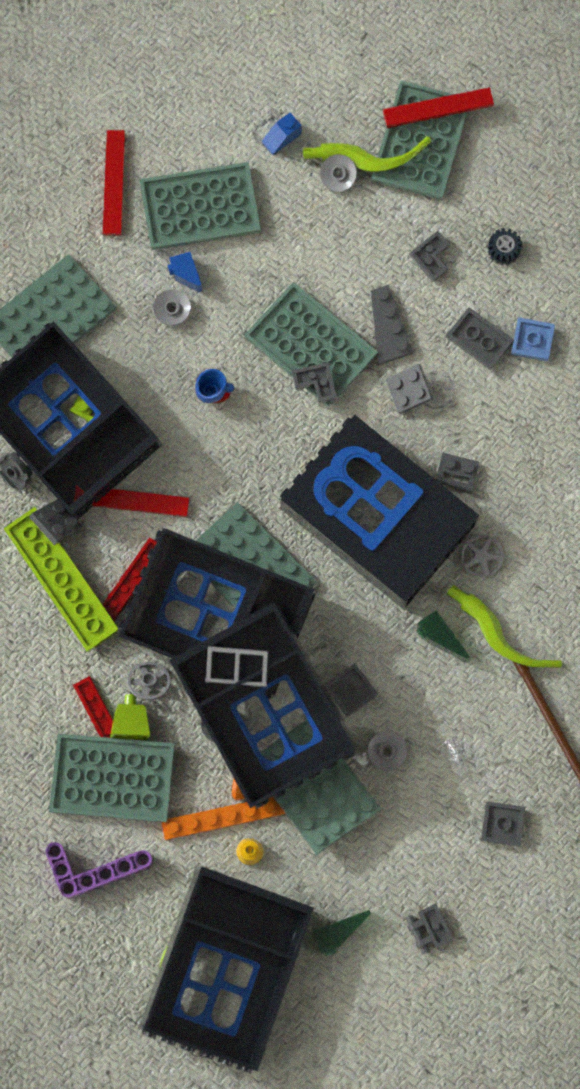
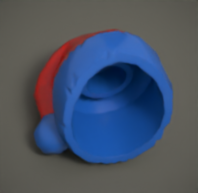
(213, 387)

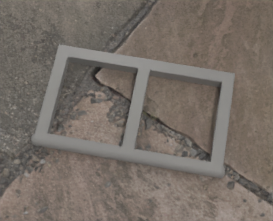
(237, 662)

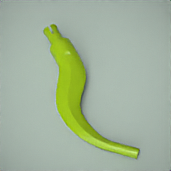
(361, 158)
(492, 630)

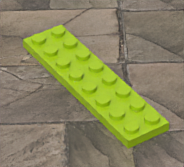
(62, 583)

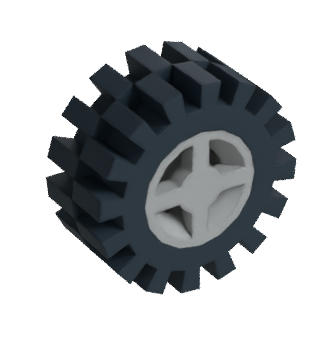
(507, 240)

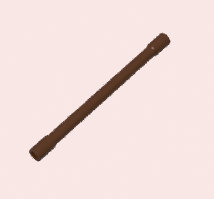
(524, 672)

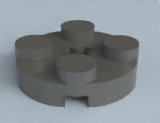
(14, 471)

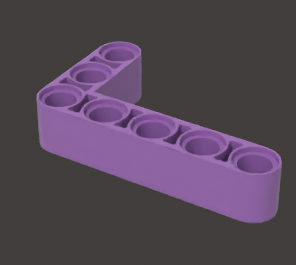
(95, 874)

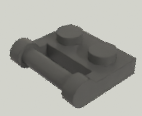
(460, 468)

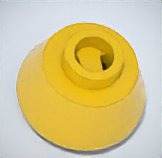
(248, 857)

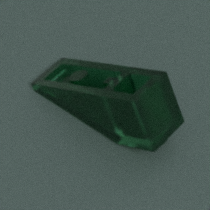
(439, 635)
(335, 934)

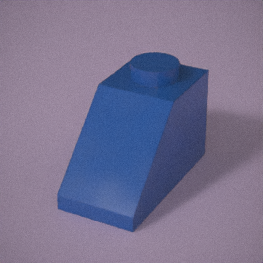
(282, 133)
(184, 271)

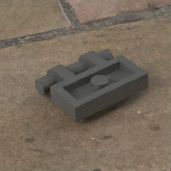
(434, 925)

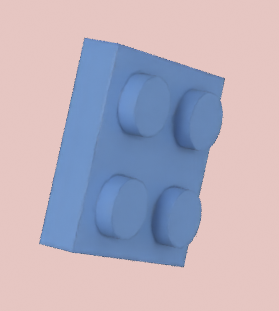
(533, 339)

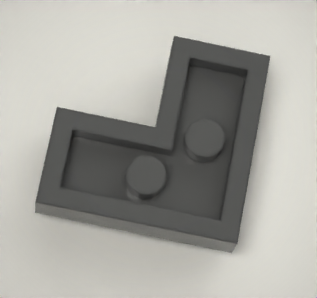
(426, 256)
(316, 376)

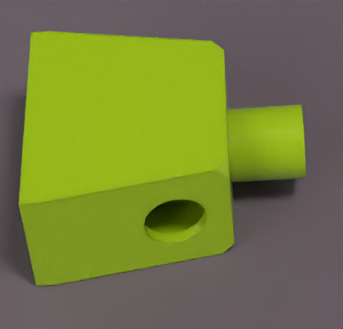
(130, 721)

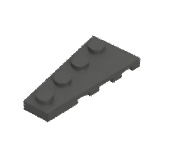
(389, 330)

